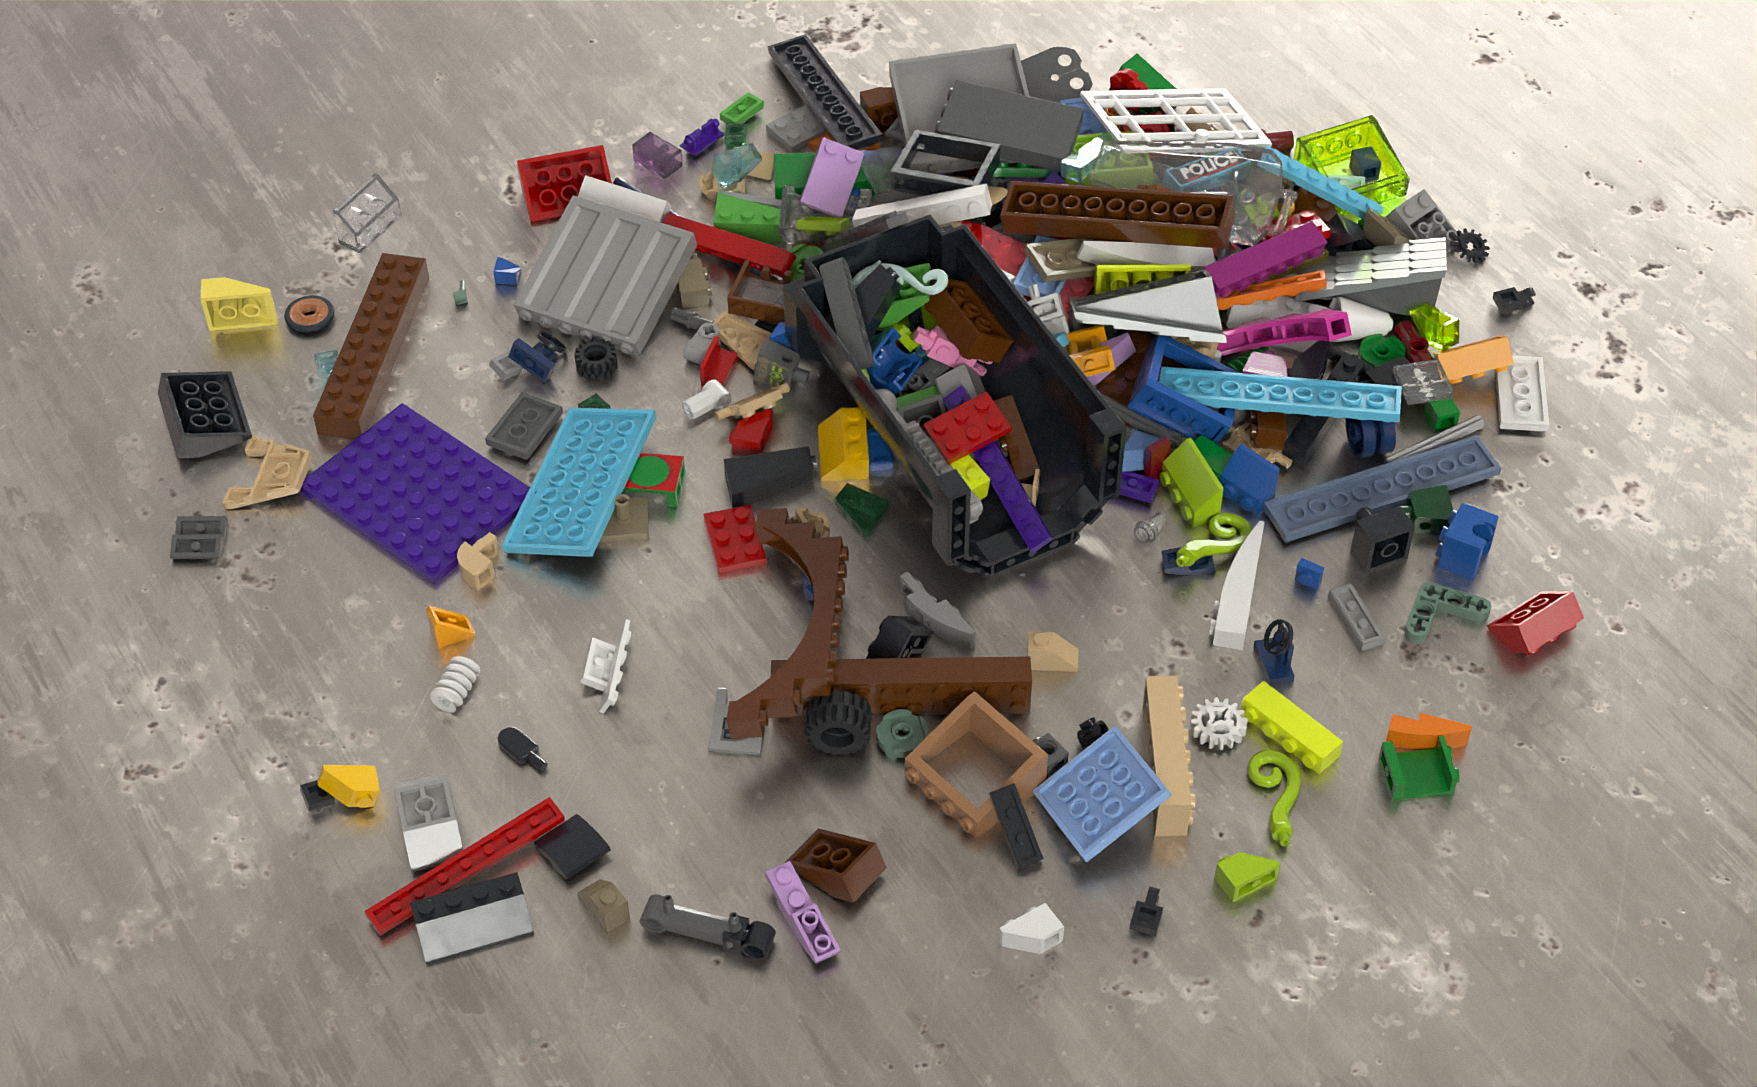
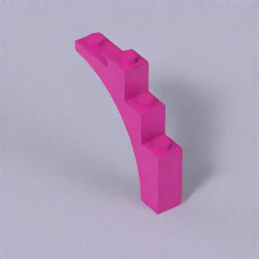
(1262, 332)

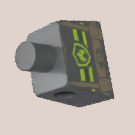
(778, 365)

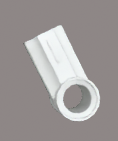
(712, 396)

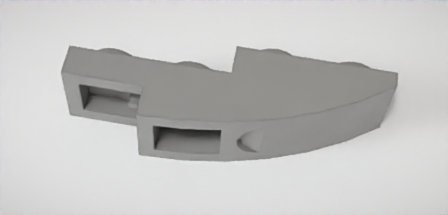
(939, 617)

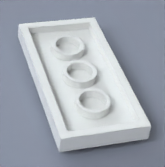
(1523, 395)

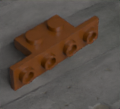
(1017, 442)

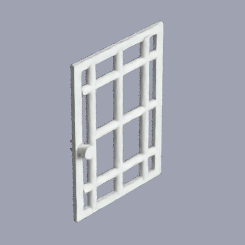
(1162, 98)

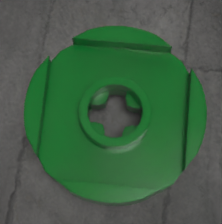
(1376, 343)

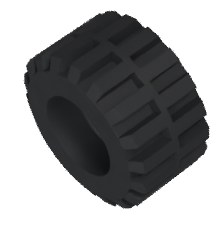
(838, 723)

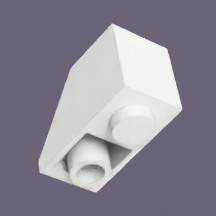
(1033, 931)

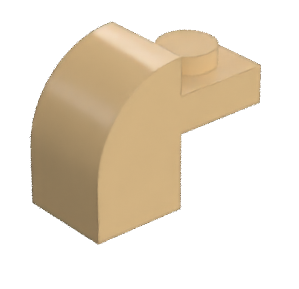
(476, 561)

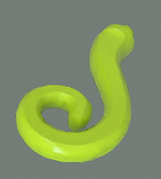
(1199, 548)
(1278, 819)

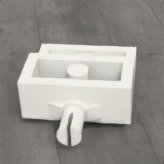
(1049, 310)

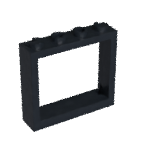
(957, 147)

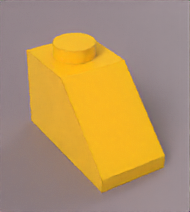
(351, 784)

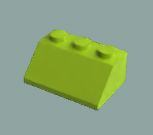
(1192, 484)

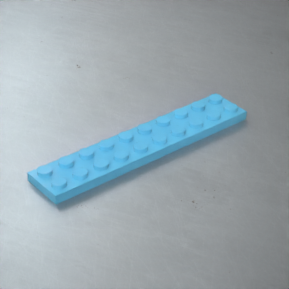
(1286, 394)

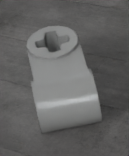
(699, 344)

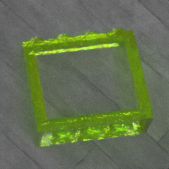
(1335, 146)

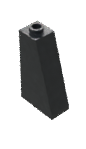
(875, 298)
(767, 474)

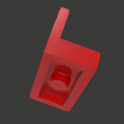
(717, 364)

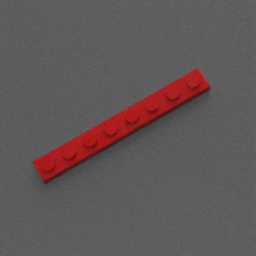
(466, 864)

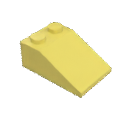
(236, 304)

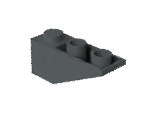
(924, 377)

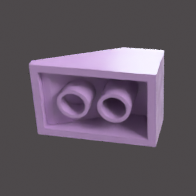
(831, 178)

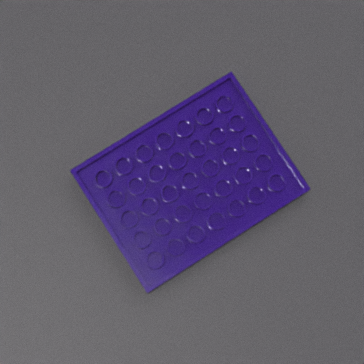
(416, 491)

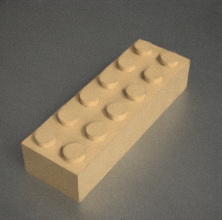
(1168, 753)

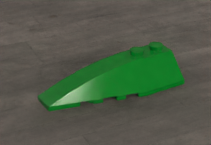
(794, 168)

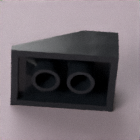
(1312, 362)

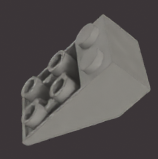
(1423, 219)

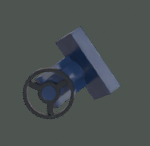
(540, 357)
(1276, 653)

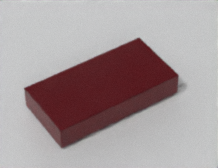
(1155, 455)

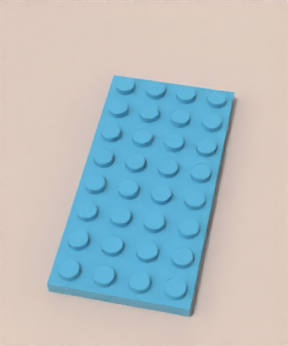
(579, 482)

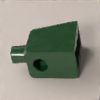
(1429, 509)

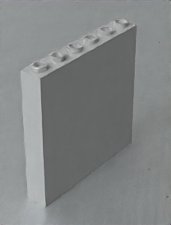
(922, 89)

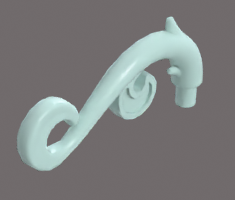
(939, 275)

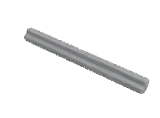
(1440, 439)

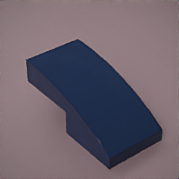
(1202, 566)

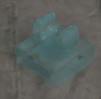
(325, 361)

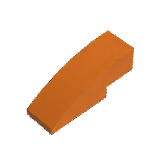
(1424, 733)

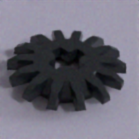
(1464, 238)

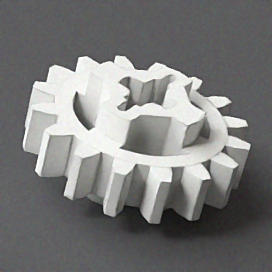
(1218, 723)

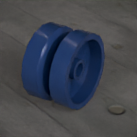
(1370, 437)

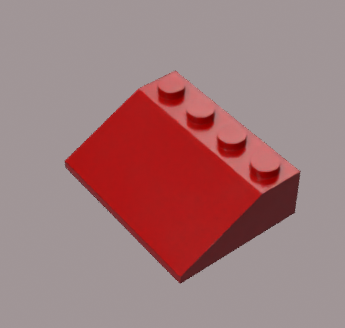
(554, 178)

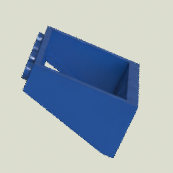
(1171, 407)

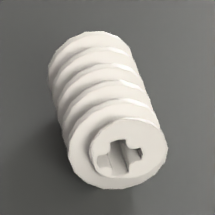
(454, 683)

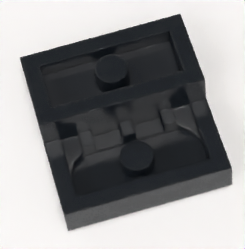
(572, 846)

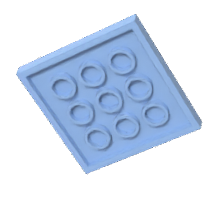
(1101, 793)

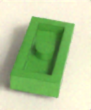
(742, 109)

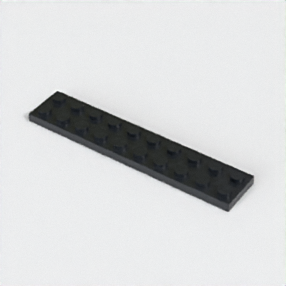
(824, 93)

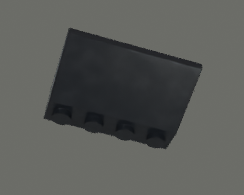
(202, 412)

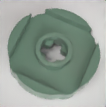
(888, 729)

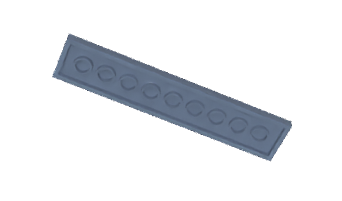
(1379, 488)

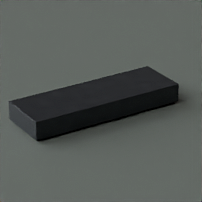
(1016, 826)

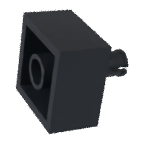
(1381, 538)

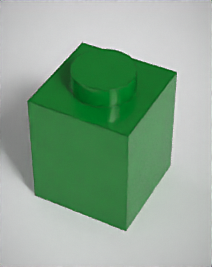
(1441, 414)

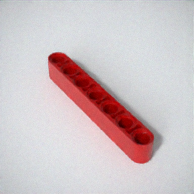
(734, 246)

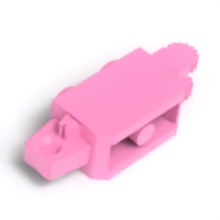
(944, 351)

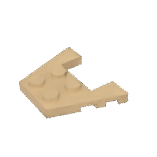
(279, 474)

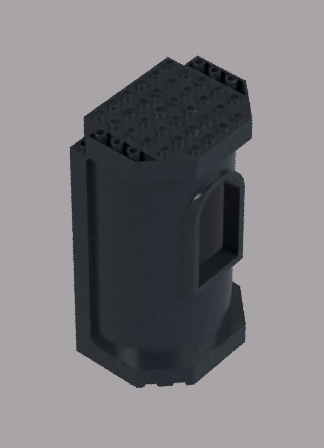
(1064, 416)

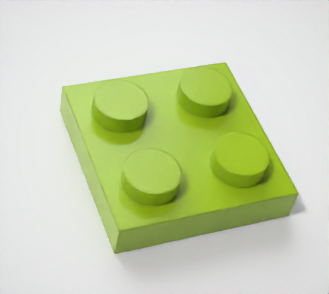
(830, 225)

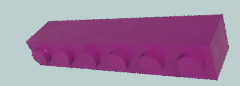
(1266, 259)

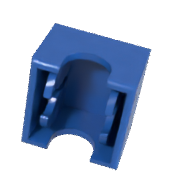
(891, 366)
(1466, 540)

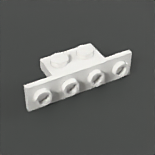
(603, 665)

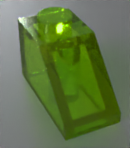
(1436, 326)

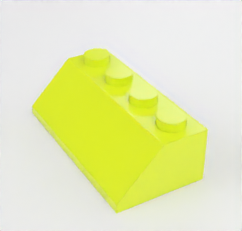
(1121, 276)

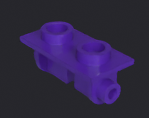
(701, 139)

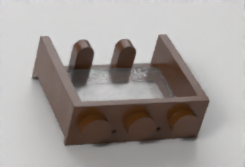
(758, 295)

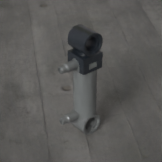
(733, 933)

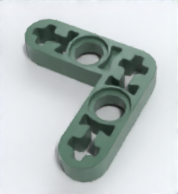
(1433, 603)

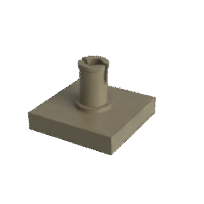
(628, 520)

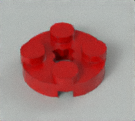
(1127, 80)

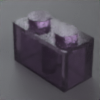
(657, 155)

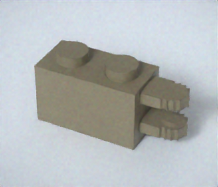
(693, 286)

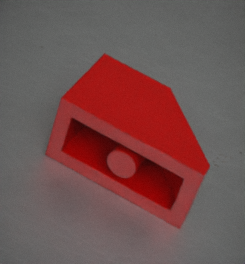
(752, 433)

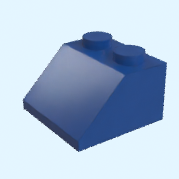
(1249, 479)

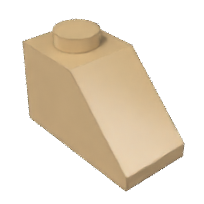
(1051, 652)

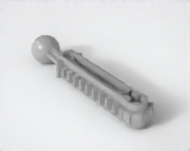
(927, 449)

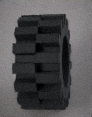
(595, 349)

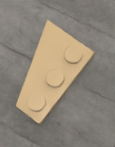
(741, 337)

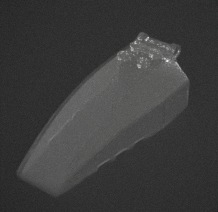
(1217, 168)

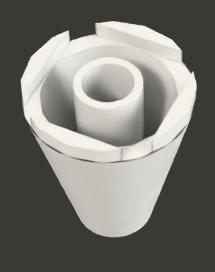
(1362, 319)

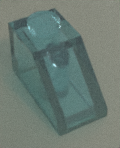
(735, 164)

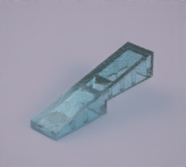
(1082, 161)

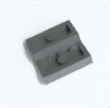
(199, 537)

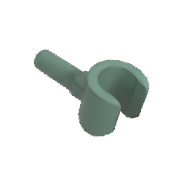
(460, 296)

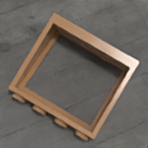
(999, 736)

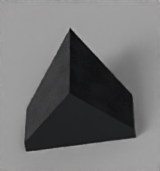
(1343, 231)

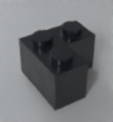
(899, 638)

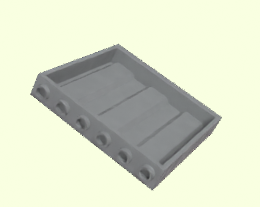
(605, 275)

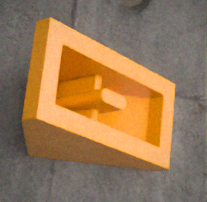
(448, 626)

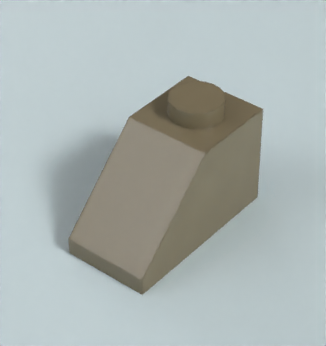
(605, 904)

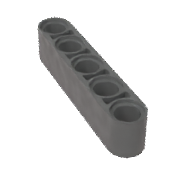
(846, 311)

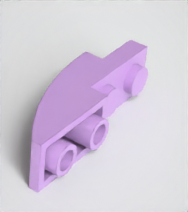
(801, 913)

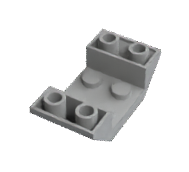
(428, 820)

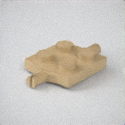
(747, 406)
(1242, 435)

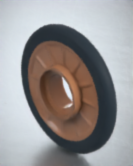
(295, 312)

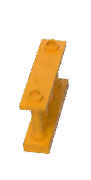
(1091, 361)

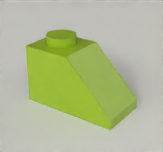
(1245, 874)

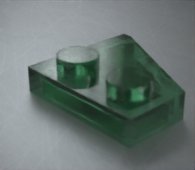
(861, 507)

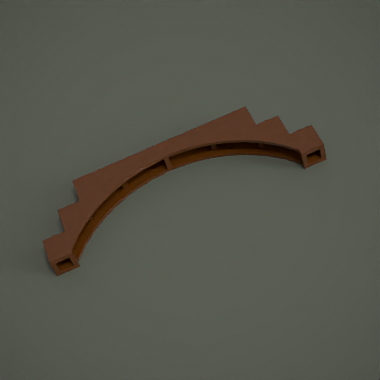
(810, 667)

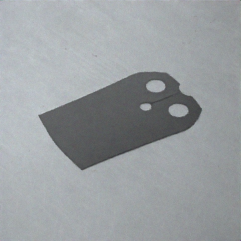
(1043, 65)

